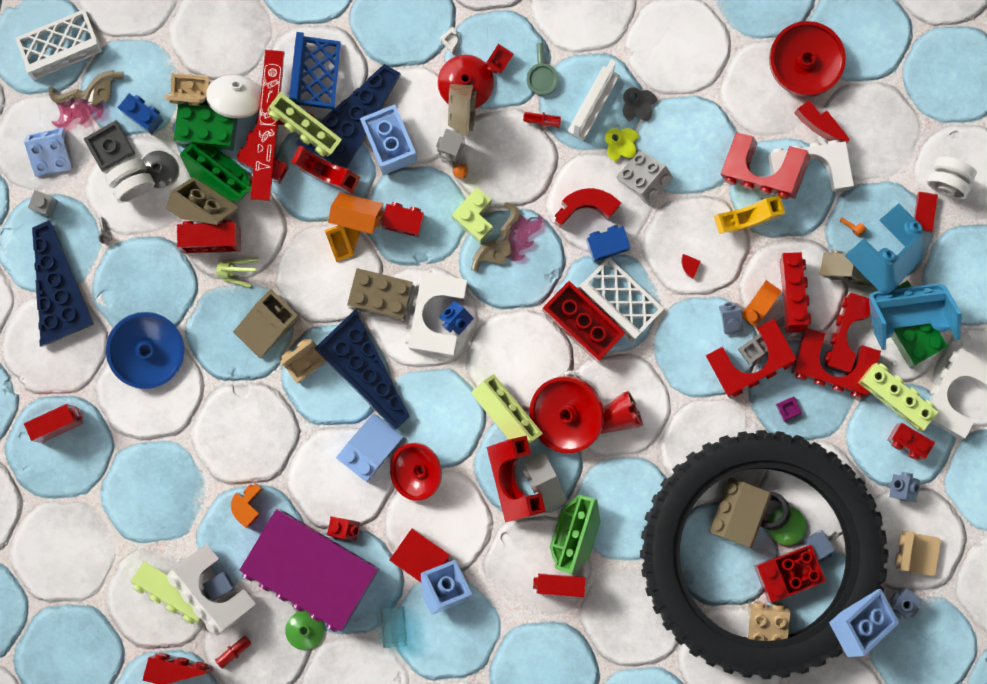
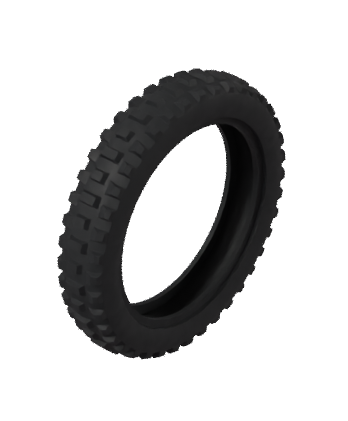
(664, 529)

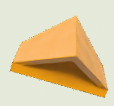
(342, 241)

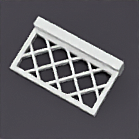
(62, 56)
(594, 101)
(607, 307)

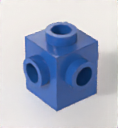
(456, 318)

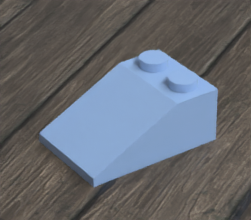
(389, 139)
(369, 447)
(864, 624)

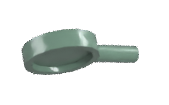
(542, 77)

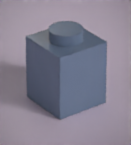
(820, 544)
(218, 586)

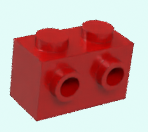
(402, 219)
(910, 441)

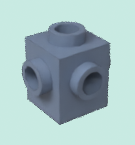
(904, 487)
(911, 603)

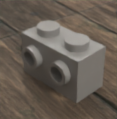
(450, 146)

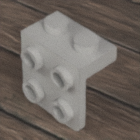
(645, 176)

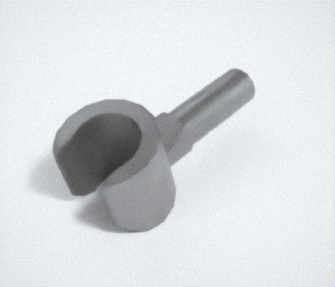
(103, 231)

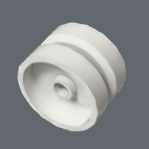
(952, 177)
(129, 180)

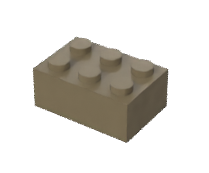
(380, 294)

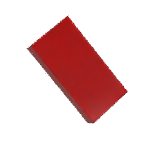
(925, 210)

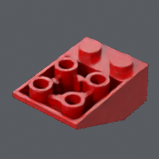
(789, 573)
(166, 670)

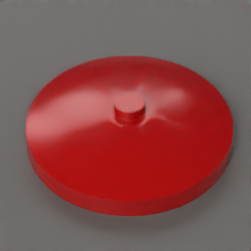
(807, 58)
(567, 414)

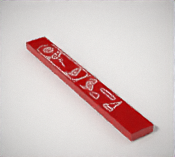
(267, 126)

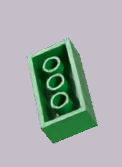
(917, 341)

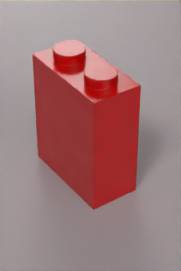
(54, 423)
(418, 555)
(559, 585)

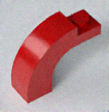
(324, 171)
(591, 198)

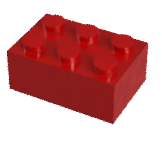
(208, 237)

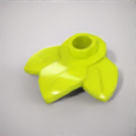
(623, 146)

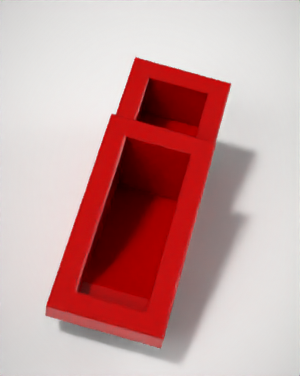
(821, 124)

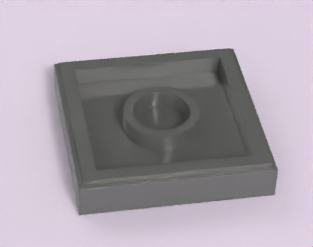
(109, 146)

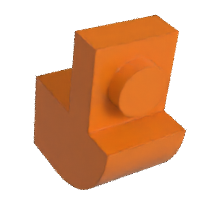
(761, 303)
(241, 507)

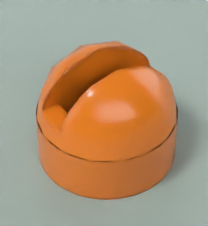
(460, 171)

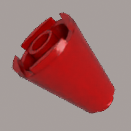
(621, 414)

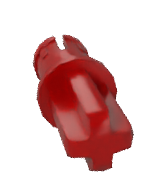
(542, 119)
(233, 652)

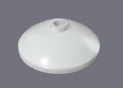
(234, 96)

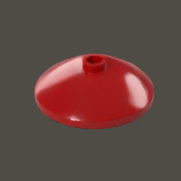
(471, 67)
(407, 473)

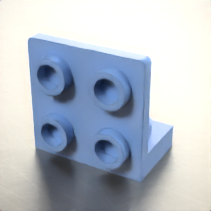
(48, 152)

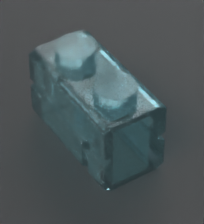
(393, 626)

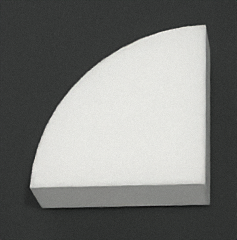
(450, 40)

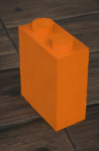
(356, 213)

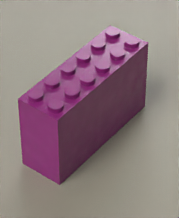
(309, 570)

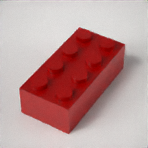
(583, 321)

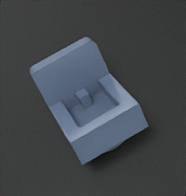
(731, 317)

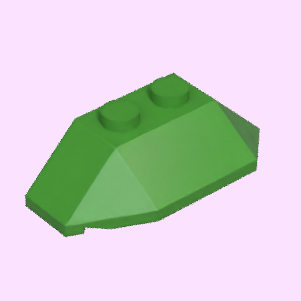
(575, 534)

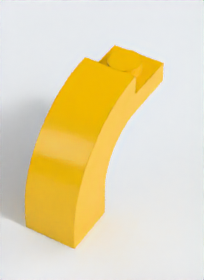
(750, 216)

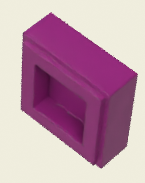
(788, 408)

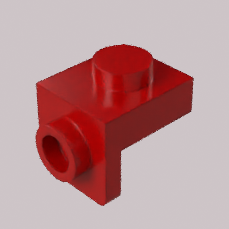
(499, 59)
(343, 528)

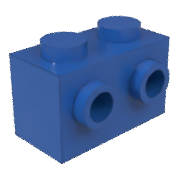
(138, 112)

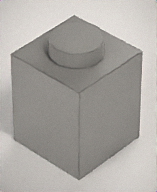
(42, 204)

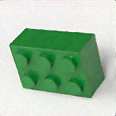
(204, 127)

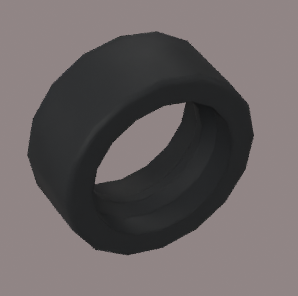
(785, 515)

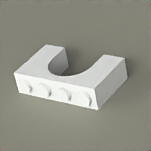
(832, 156)
(430, 288)
(961, 365)
(215, 615)

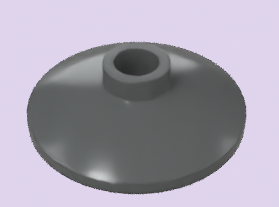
(167, 170)

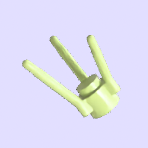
(226, 269)

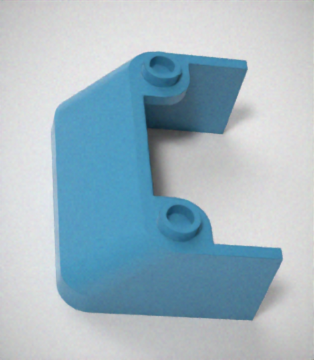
(884, 267)
(913, 307)

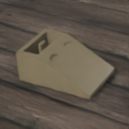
(461, 108)
(266, 323)

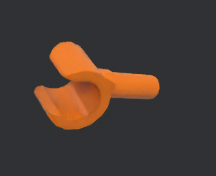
(858, 230)

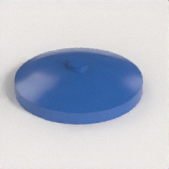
(145, 350)

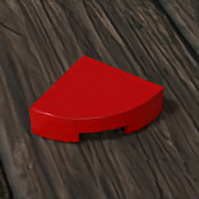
(689, 265)

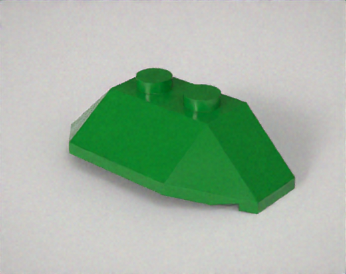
(216, 171)

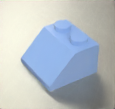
(444, 587)

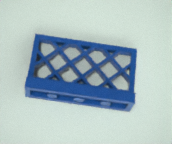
(298, 67)

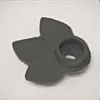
(640, 106)

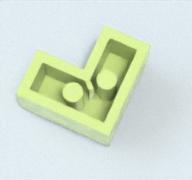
(469, 215)

